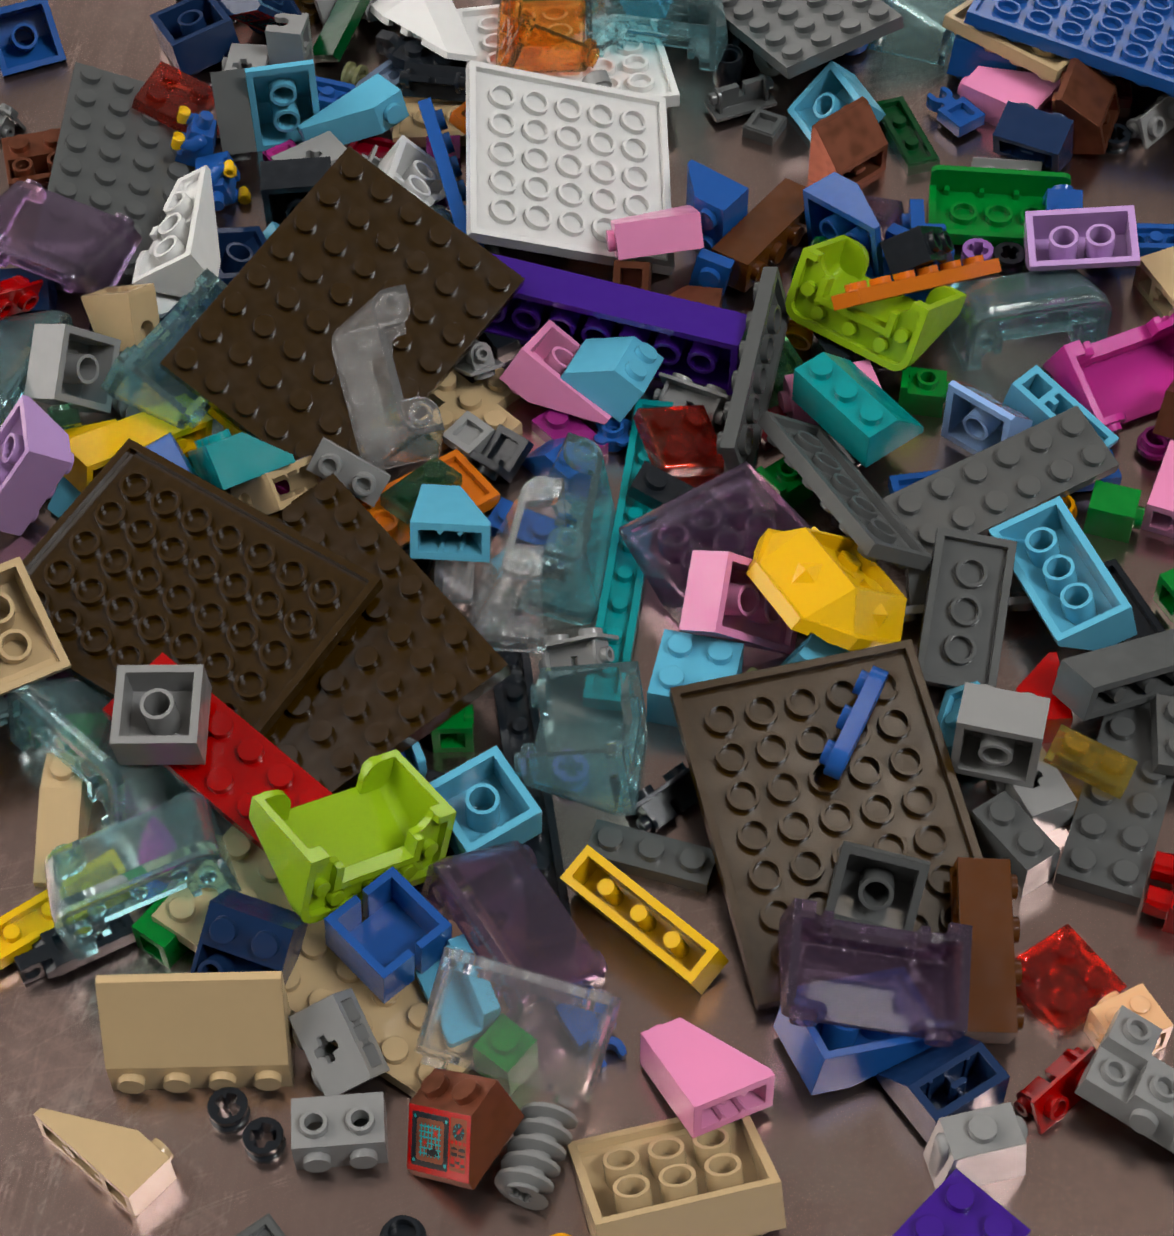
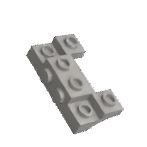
(1131, 1081)

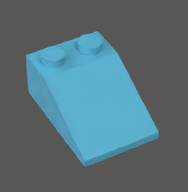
(281, 100)

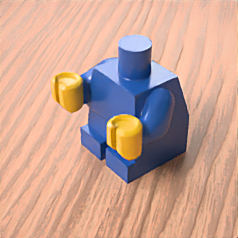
(198, 139)
(224, 179)

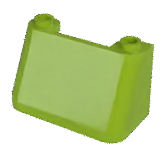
(884, 331)
(352, 837)

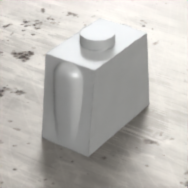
(980, 1144)

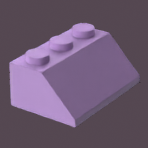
(1081, 238)
(32, 463)

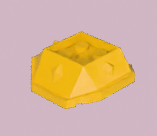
(827, 588)

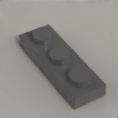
(654, 856)

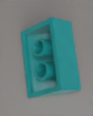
(852, 408)
(235, 458)

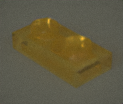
(1090, 761)

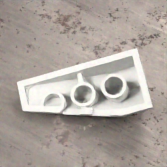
(430, 21)
(414, 171)
(184, 240)

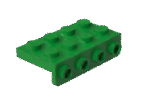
(987, 201)

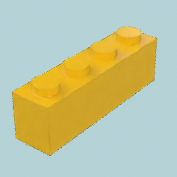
(98, 446)
(644, 919)

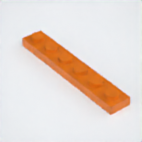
(907, 283)

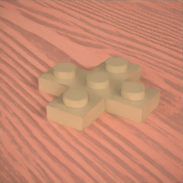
(483, 398)

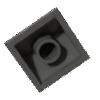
(876, 887)

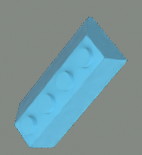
(1067, 578)

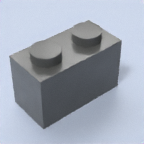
(1010, 833)

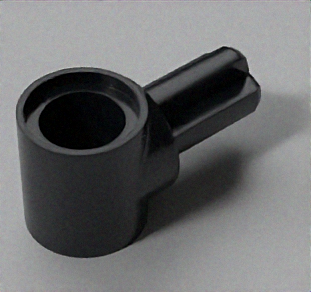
(731, 64)

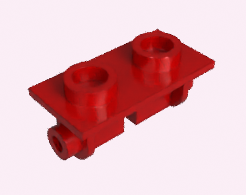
(18, 295)
(1052, 1100)

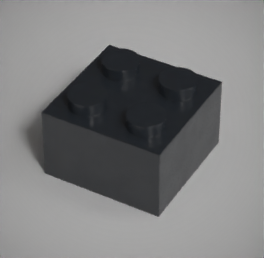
(287, 183)

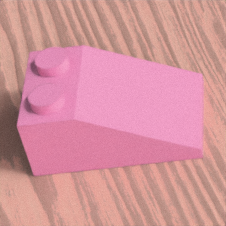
(538, 370)
(729, 606)

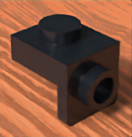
(502, 454)

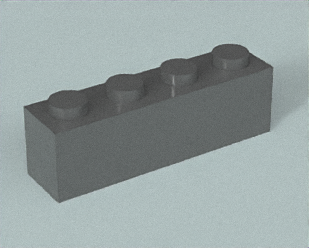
(1117, 676)

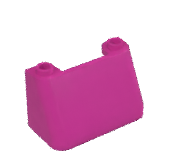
(1121, 374)

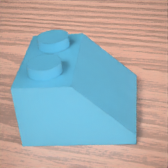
(827, 94)
(613, 372)

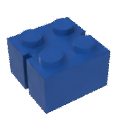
(396, 937)

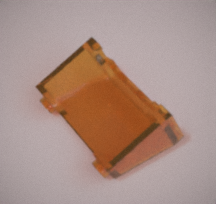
(544, 36)

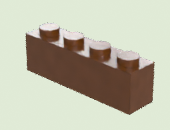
(764, 234)
(983, 898)

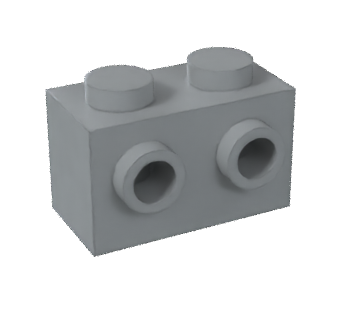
(339, 1131)

